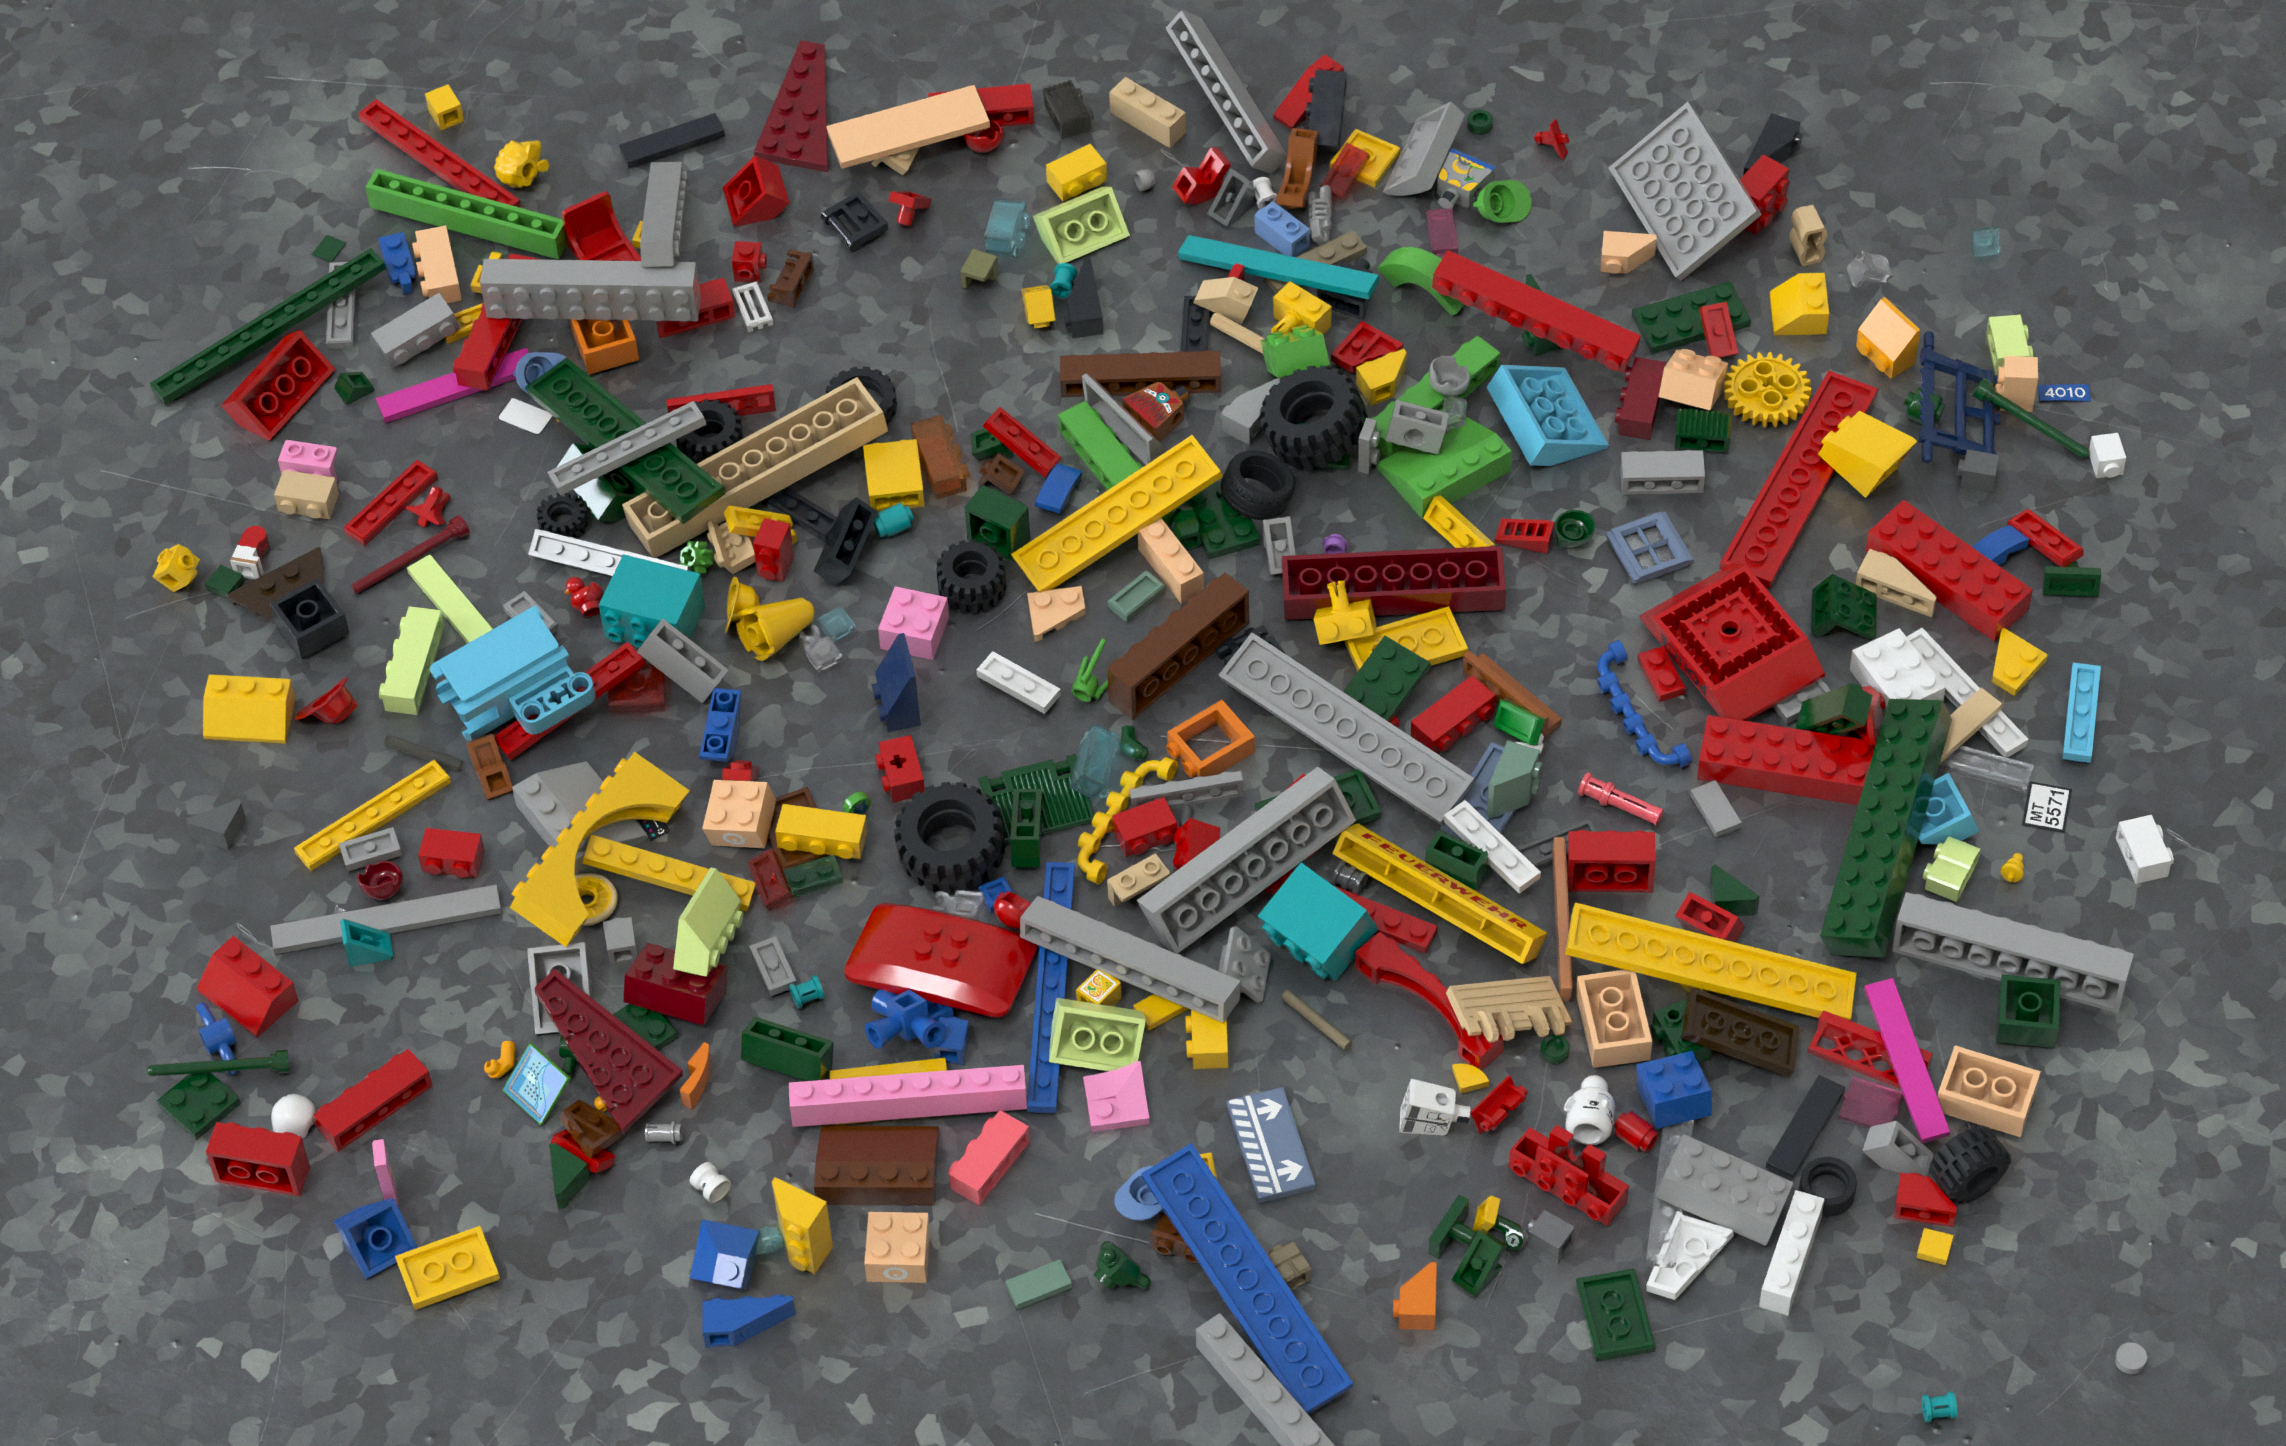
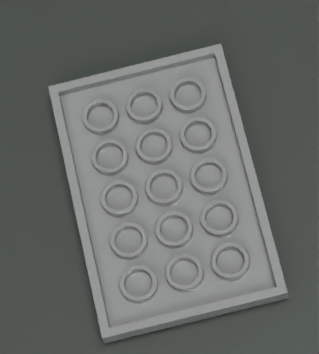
(1684, 191)

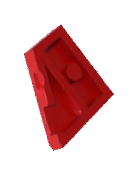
(1364, 345)

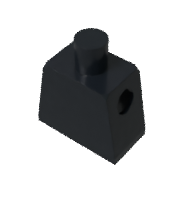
(1347, 304)

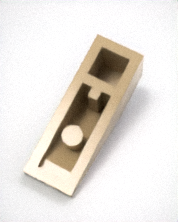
(1894, 583)

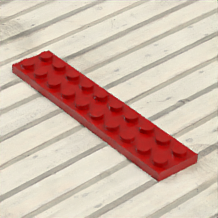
(1796, 480)

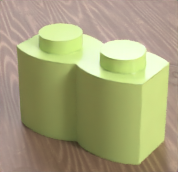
(1951, 869)

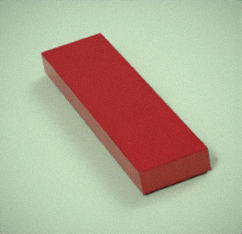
(390, 502)

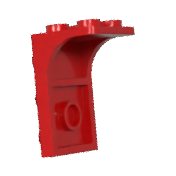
(595, 232)

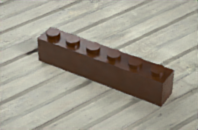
(1132, 372)

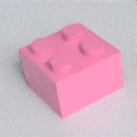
(919, 617)

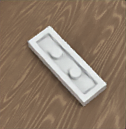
(1018, 682)

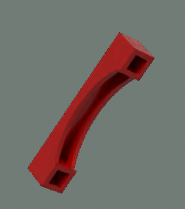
(1385, 962)

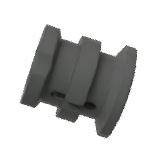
(1349, 878)

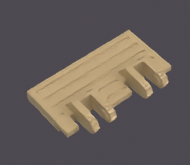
(1510, 1007)

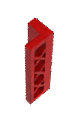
(745, 400)
(1858, 1038)

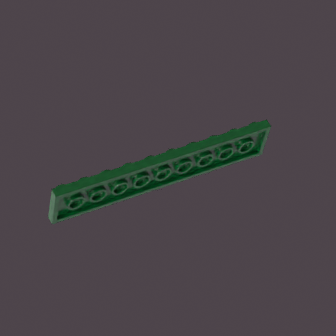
(600, 418)

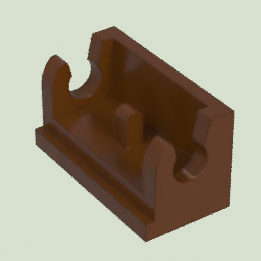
(792, 279)

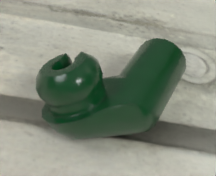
(1130, 746)
(1511, 1231)

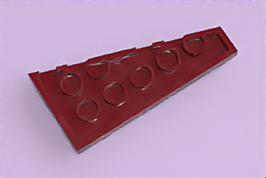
(798, 120)
(615, 1059)

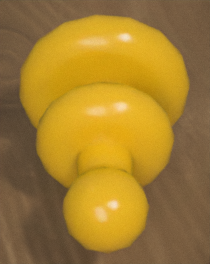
(2013, 869)

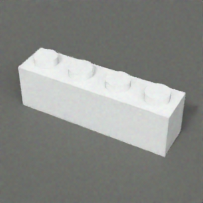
(1791, 1252)

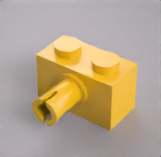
(1298, 307)
(1344, 619)

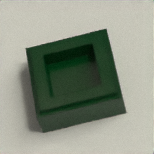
(224, 581)

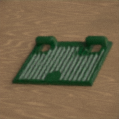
(1060, 804)

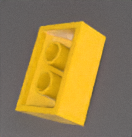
(247, 708)
(803, 1226)

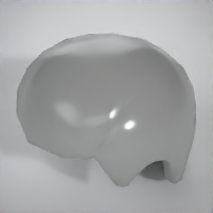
(1448, 377)

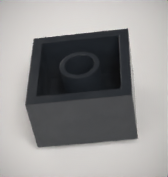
(309, 618)

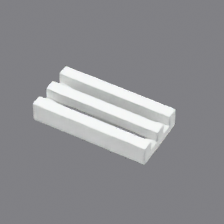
(757, 322)

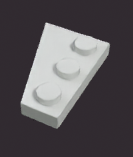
(1697, 1247)

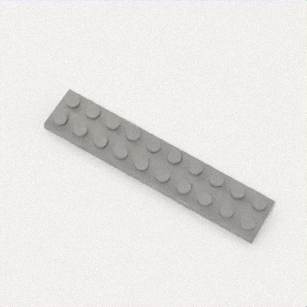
(1346, 728)

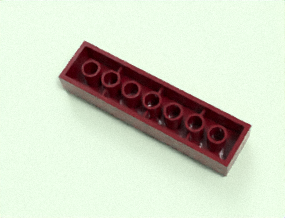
(1397, 580)

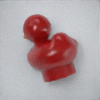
(584, 598)

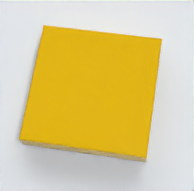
(1381, 156)

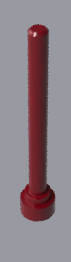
(456, 529)

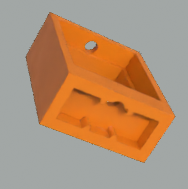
(1220, 714)

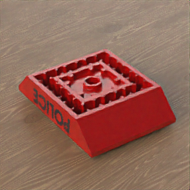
(1741, 670)

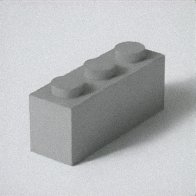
(416, 330)
(1662, 472)
(682, 660)

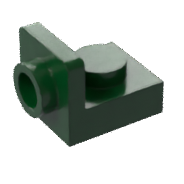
(986, 444)

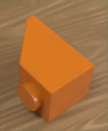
(1418, 1301)

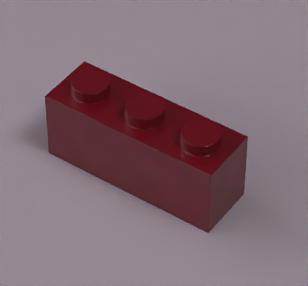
(1640, 398)

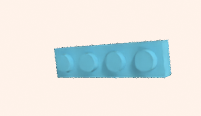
(2081, 712)

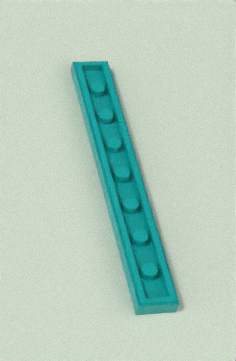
(1279, 267)

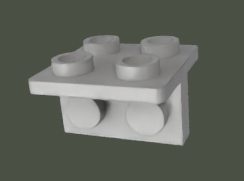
(1246, 962)

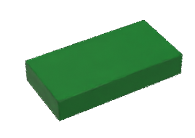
(1519, 722)

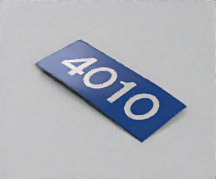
(2068, 392)

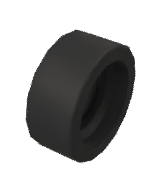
(1836, 1168)

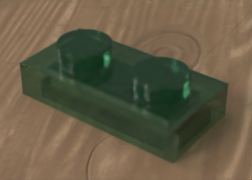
(813, 876)

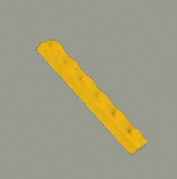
(657, 868)

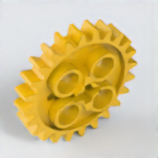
(1767, 389)

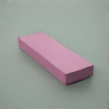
(384, 1170)

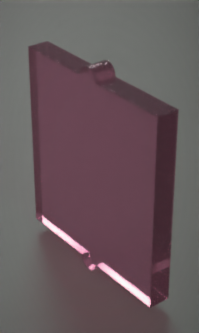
(1869, 1103)

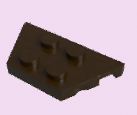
(266, 589)

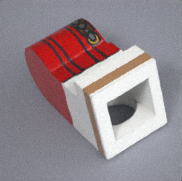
(249, 552)

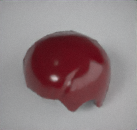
(380, 880)

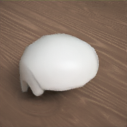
(293, 1114)

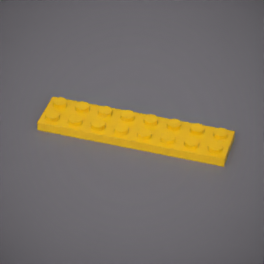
(1117, 515)

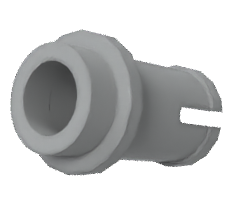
(664, 1132)

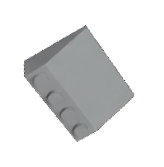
(555, 797)

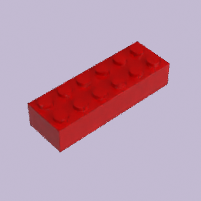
(1952, 570)
(1784, 760)

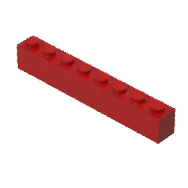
(1535, 312)

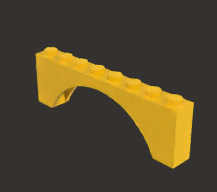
(551, 893)

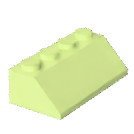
(707, 925)

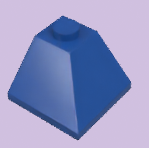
(375, 1235)
(725, 1254)

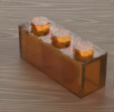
(940, 456)

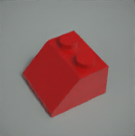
(755, 193)

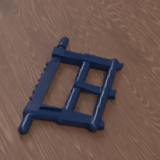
(1934, 437)

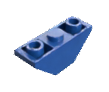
(722, 725)

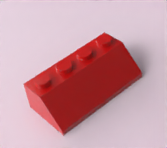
(278, 386)

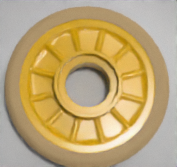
(604, 896)

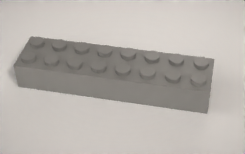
(589, 290)
(1246, 860)
(2001, 946)

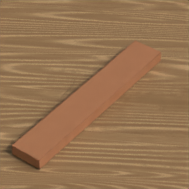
(1561, 918)

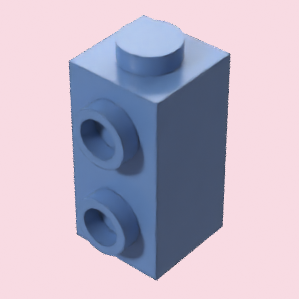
(1282, 230)

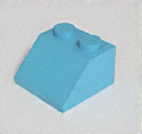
(1946, 814)

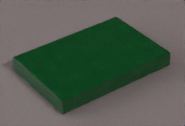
(1615, 1315)

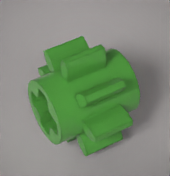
(697, 556)

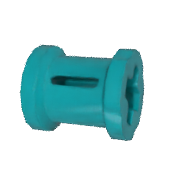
(1064, 277)
(806, 991)
(1928, 1404)

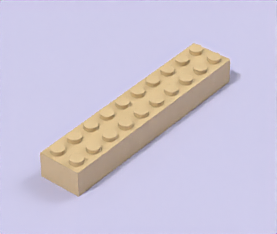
(767, 462)

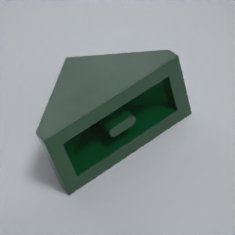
(1732, 894)
(569, 1174)

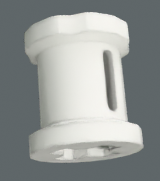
(1264, 192)

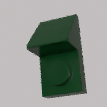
(1480, 1263)

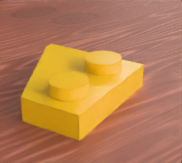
(2016, 662)

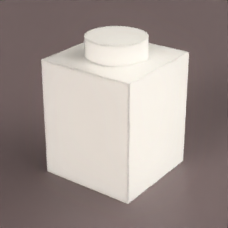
(2107, 455)

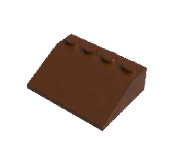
(877, 1165)

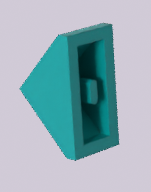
(365, 943)

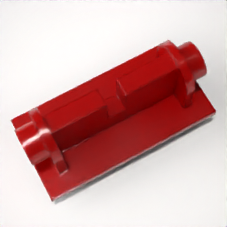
(1493, 1107)

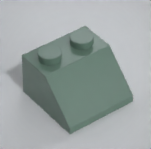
(1514, 779)

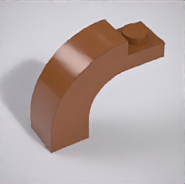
(1299, 168)

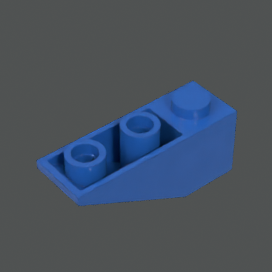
(740, 1319)

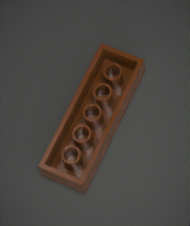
(1178, 645)

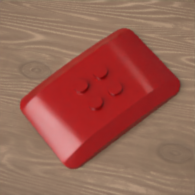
(941, 958)

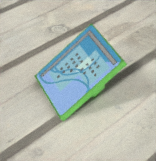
(536, 1084)

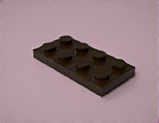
(1740, 1032)

